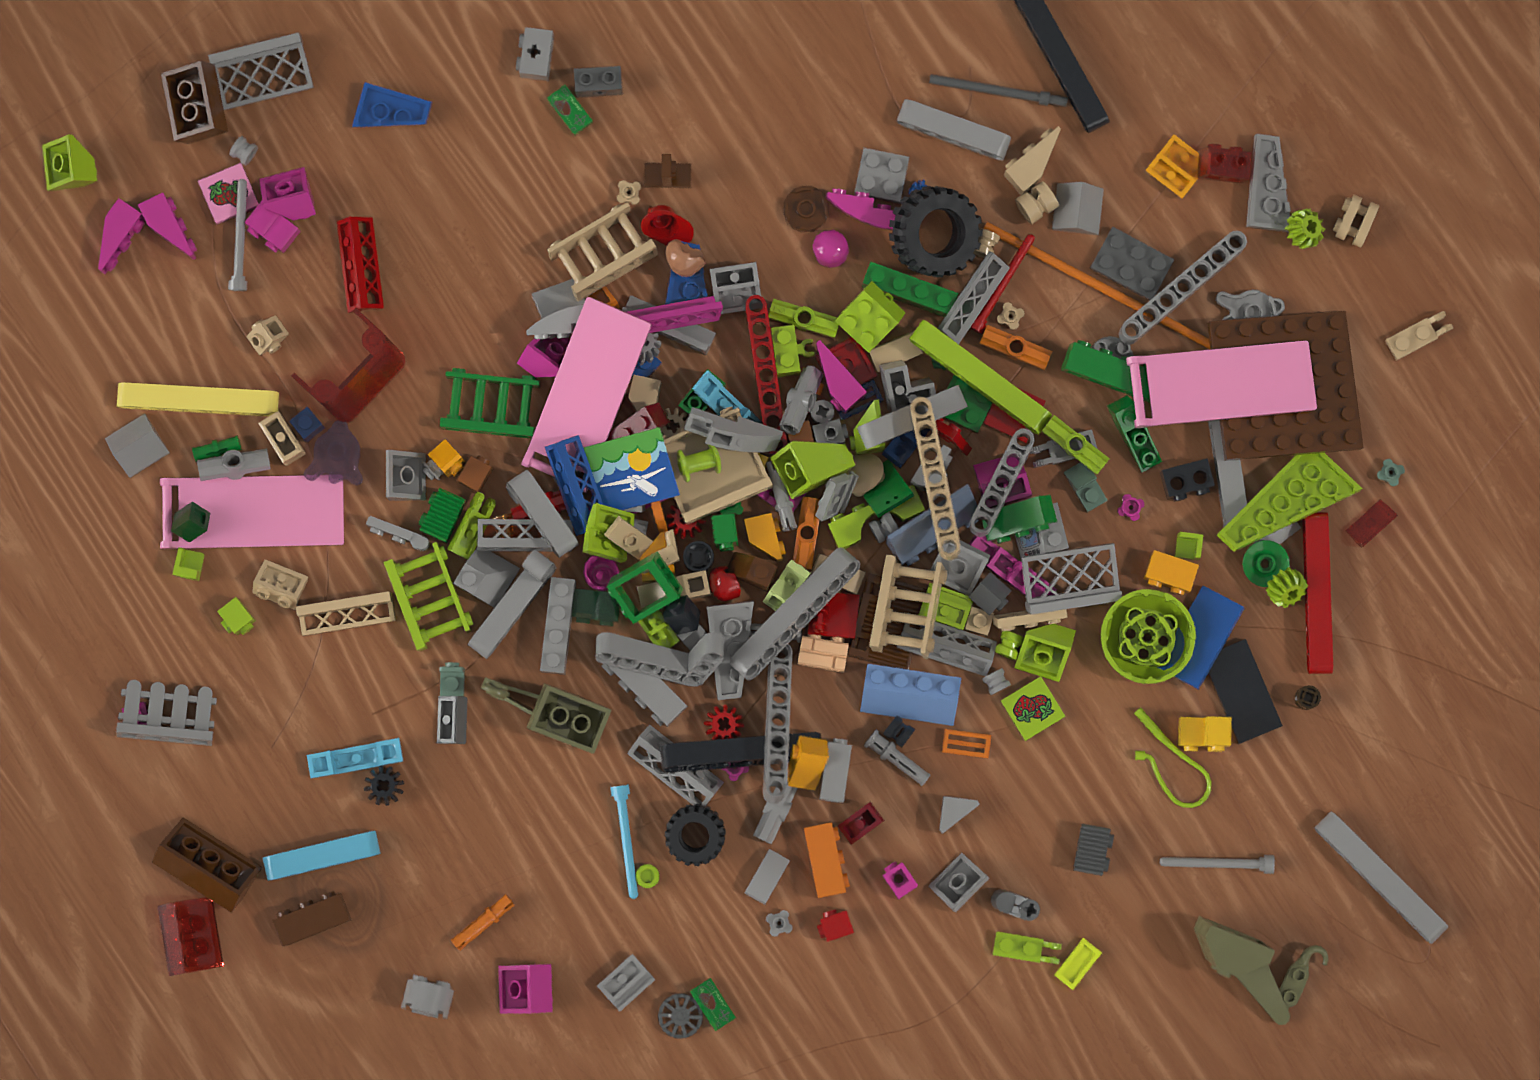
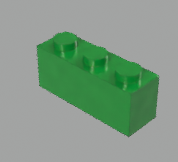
(1021, 518)

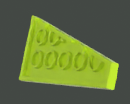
(1295, 493)

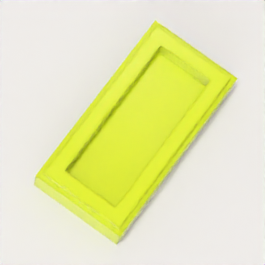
(1078, 963)

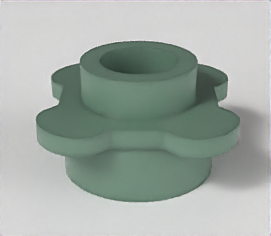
(1384, 473)

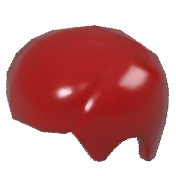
(723, 585)

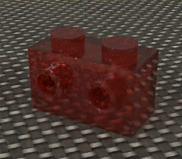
(1224, 164)

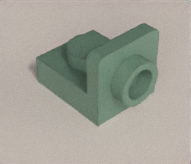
(452, 679)

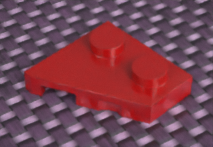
(951, 434)

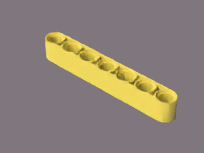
(197, 399)

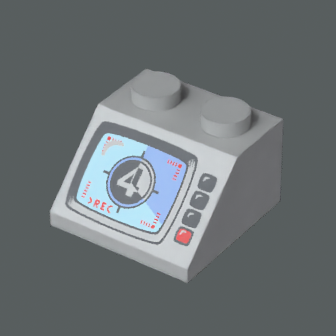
(1044, 541)

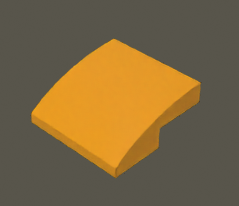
(1176, 166)

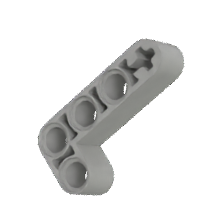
(542, 513)

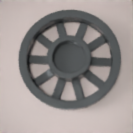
(680, 1016)

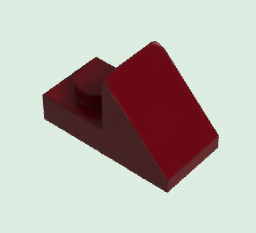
(860, 823)

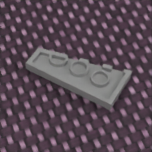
(1267, 192)

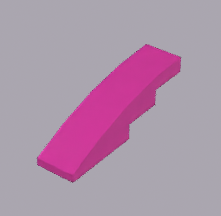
(1007, 567)

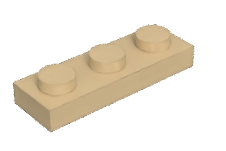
(1010, 620)

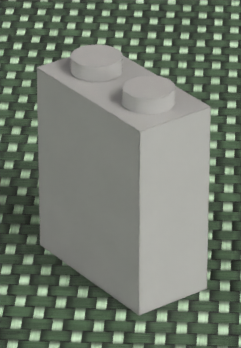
(836, 771)

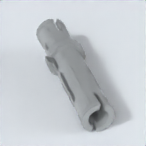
(784, 505)

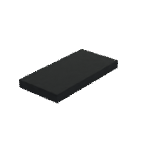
(1243, 692)

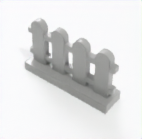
(176, 732)

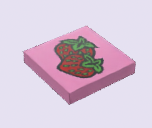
(221, 193)

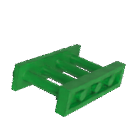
(476, 423)

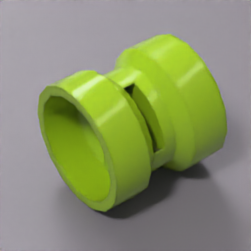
(1009, 644)

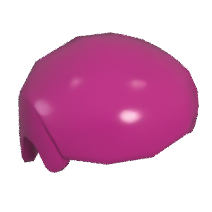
(830, 248)
(599, 572)

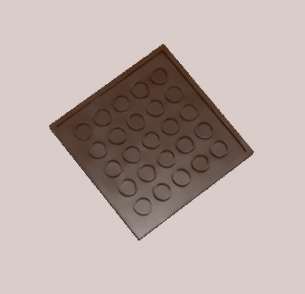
(1334, 423)

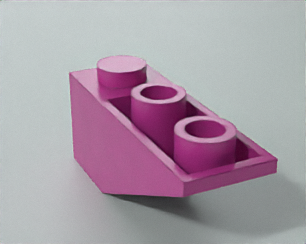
(161, 219)
(118, 229)

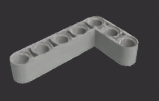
(510, 608)
(662, 662)

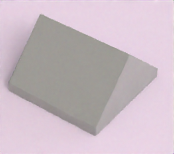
(1078, 208)
(136, 445)
(405, 476)
(958, 882)

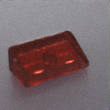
(1371, 523)

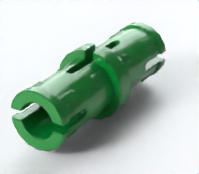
(216, 448)

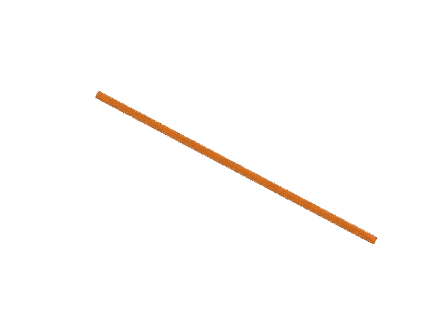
(1098, 285)

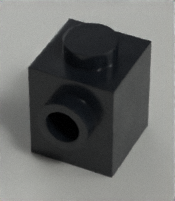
(682, 615)

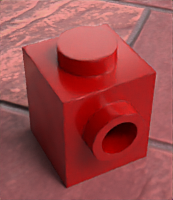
(835, 925)

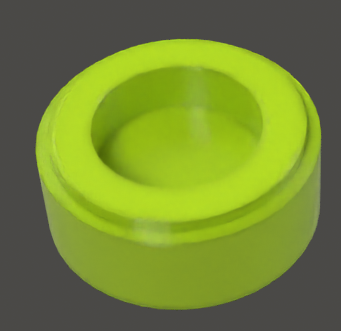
(647, 876)

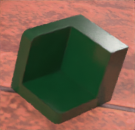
(190, 522)

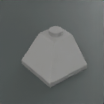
(486, 576)

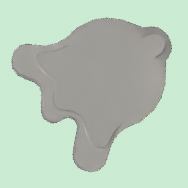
(1250, 305)

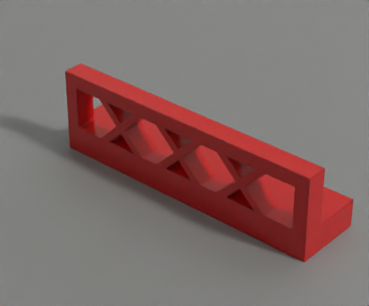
(355, 263)

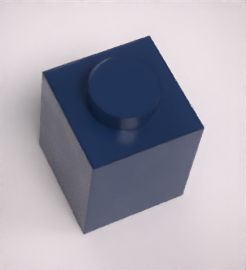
(307, 424)

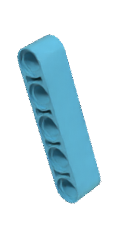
(321, 855)

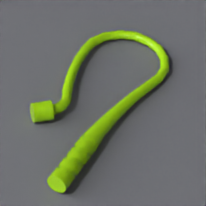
(1141, 755)

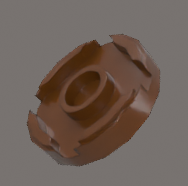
(806, 209)

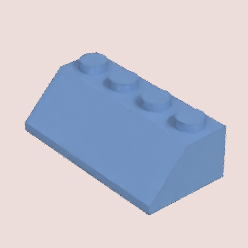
(910, 694)

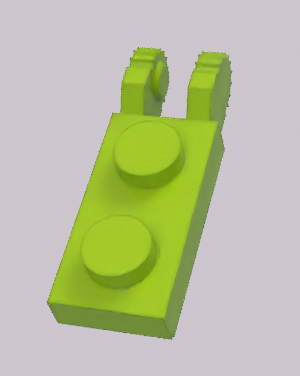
(466, 536)
(1023, 948)

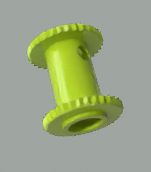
(698, 461)

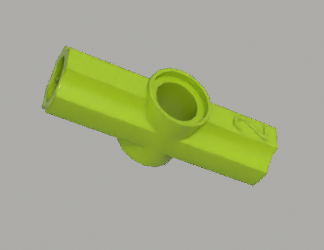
(788, 314)
(1087, 455)

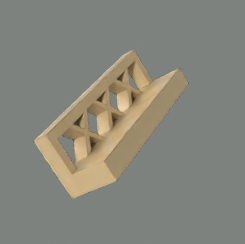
(345, 604)

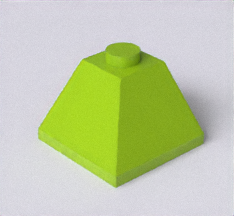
(68, 164)
(856, 442)
(1045, 651)

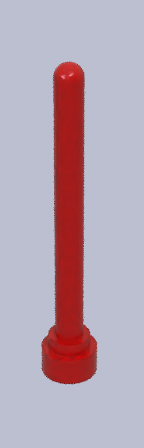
(980, 322)

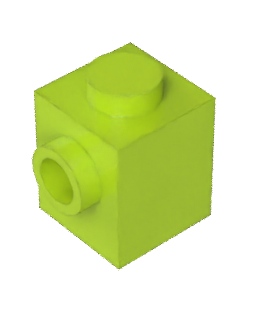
(236, 617)

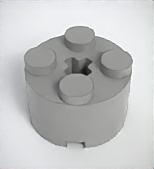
(428, 998)

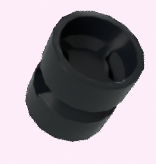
(698, 557)

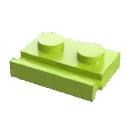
(952, 608)

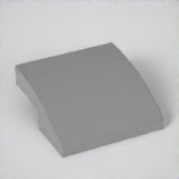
(555, 299)

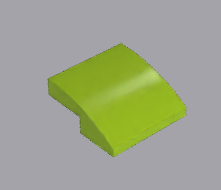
(598, 523)

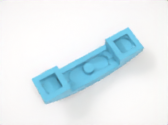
(719, 398)
(355, 758)

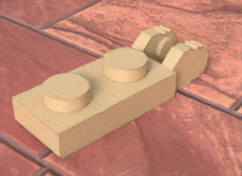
(1416, 336)

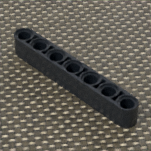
(1063, 64)
(721, 753)

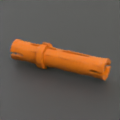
(485, 920)

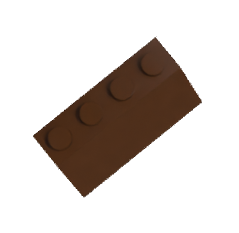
(206, 864)

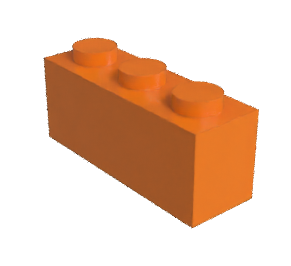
(826, 860)

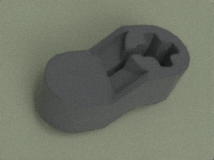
(1004, 901)

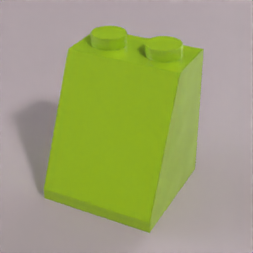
(810, 465)

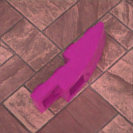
(861, 208)

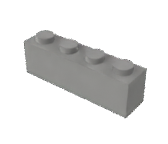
(557, 626)
(650, 693)

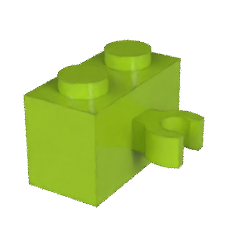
(787, 350)

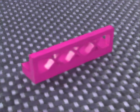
(680, 314)

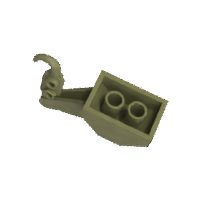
(558, 714)
(1248, 960)

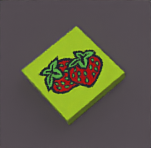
(1032, 708)

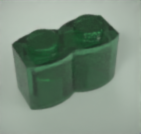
(595, 606)

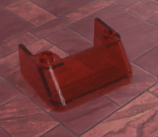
(365, 381)

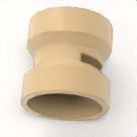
(987, 241)

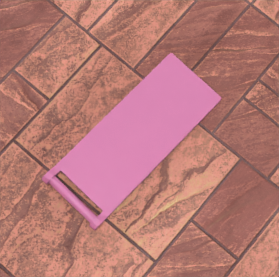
(589, 381)
(1224, 383)
(259, 511)

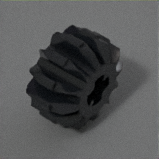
(384, 777)

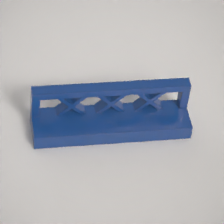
(569, 483)

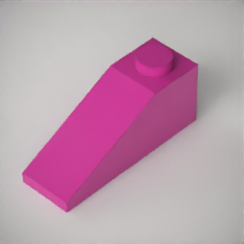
(840, 383)

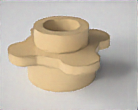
(624, 197)
(1004, 318)

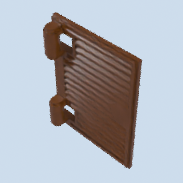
(890, 654)

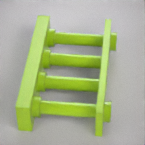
(414, 614)

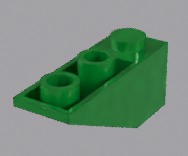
(1137, 439)

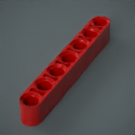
(767, 363)
(1318, 596)

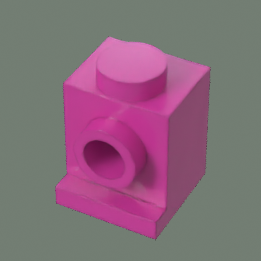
(906, 885)

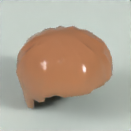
(684, 259)

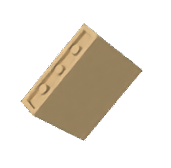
(709, 492)

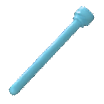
(620, 795)

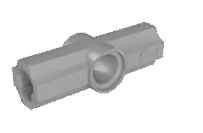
(801, 400)
(246, 463)
(774, 815)

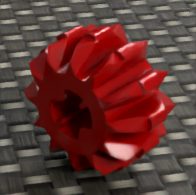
(684, 528)
(732, 723)

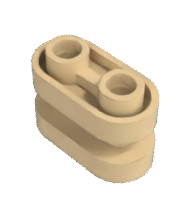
(1351, 207)

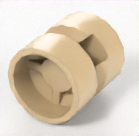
(1037, 202)

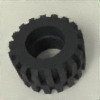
(683, 851)

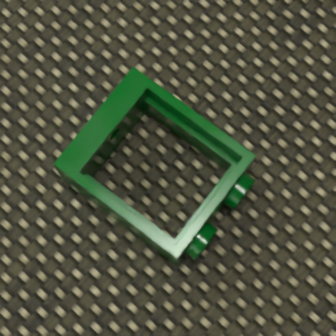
(662, 575)

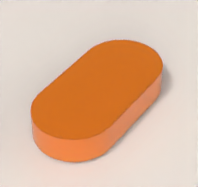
(659, 516)

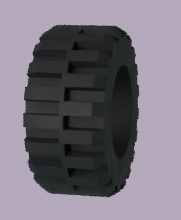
(964, 231)

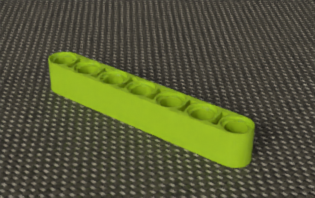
(980, 377)

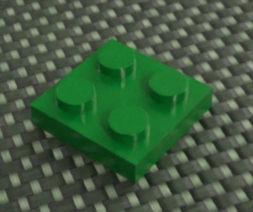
(977, 409)

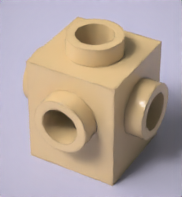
(267, 335)

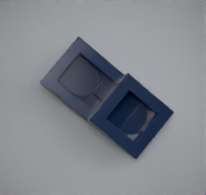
(902, 447)

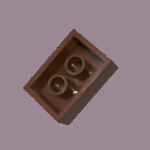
(194, 102)

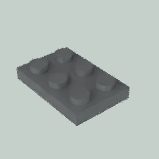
(1132, 264)

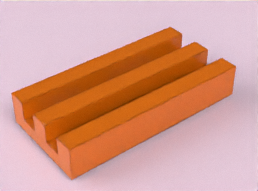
(986, 746)

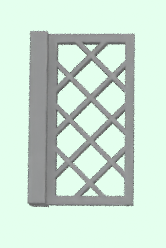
(256, 51)
(1072, 599)

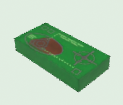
(569, 110)
(712, 1004)

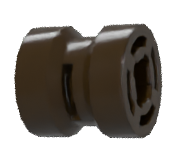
(1307, 697)

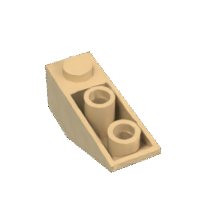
(1030, 167)
(694, 586)

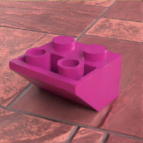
(1020, 490)

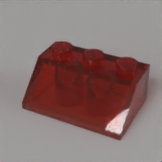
(190, 936)

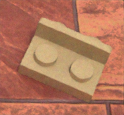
(279, 584)

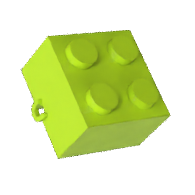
(870, 316)

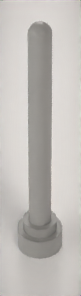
(238, 281)
(1263, 863)

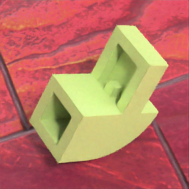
(789, 581)

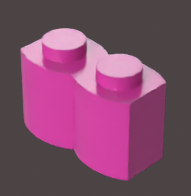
(272, 227)

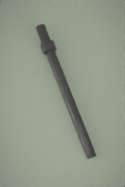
(1043, 98)

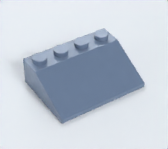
(920, 534)

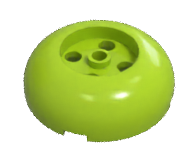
(1131, 613)

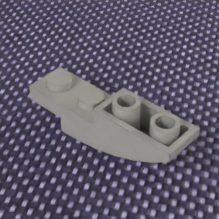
(559, 323)
(731, 435)

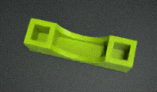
(847, 529)

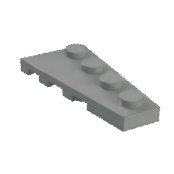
(734, 624)

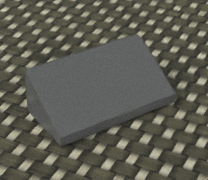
(452, 720)

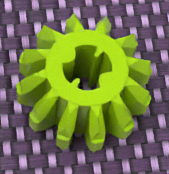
(1305, 228)
(1286, 587)

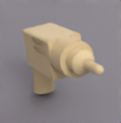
(669, 553)

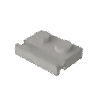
(836, 495)
(626, 982)

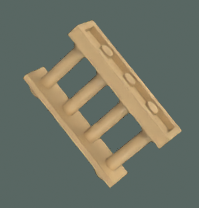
(608, 273)
(890, 592)

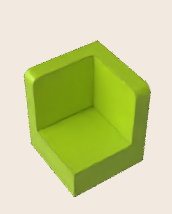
(1188, 546)
(188, 564)

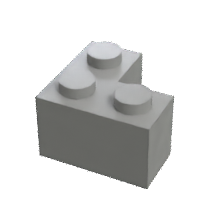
(899, 389)

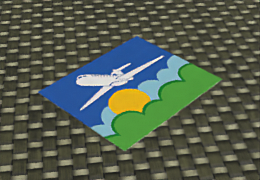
(632, 470)

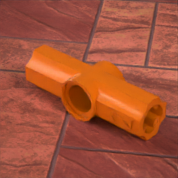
(1030, 354)
(805, 548)

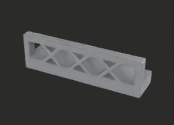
(973, 297)
(692, 336)
(508, 543)
(953, 653)
(699, 780)

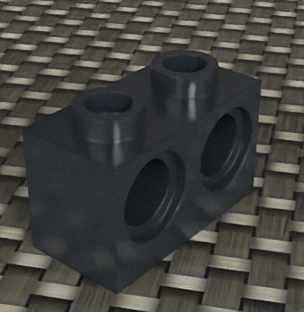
(1185, 474)

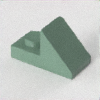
(1085, 486)

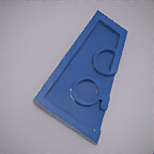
(389, 108)
(686, 288)

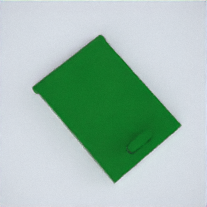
(888, 493)

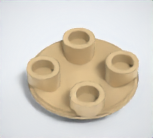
(870, 473)

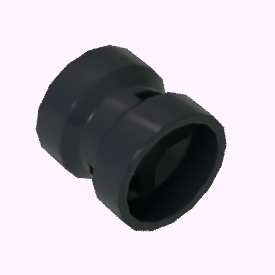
(894, 728)

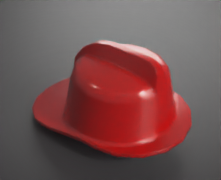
(665, 225)

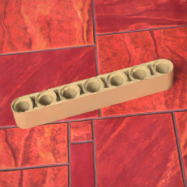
(935, 467)

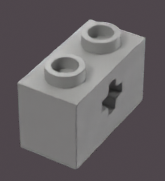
(538, 67)

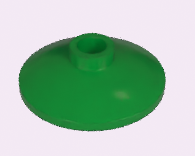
(1273, 553)

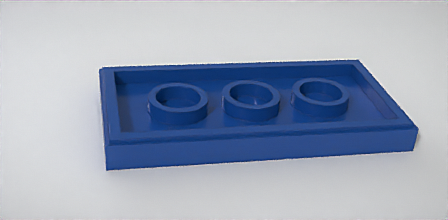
(1213, 622)

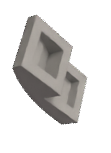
(767, 876)

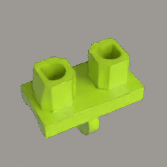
(658, 630)

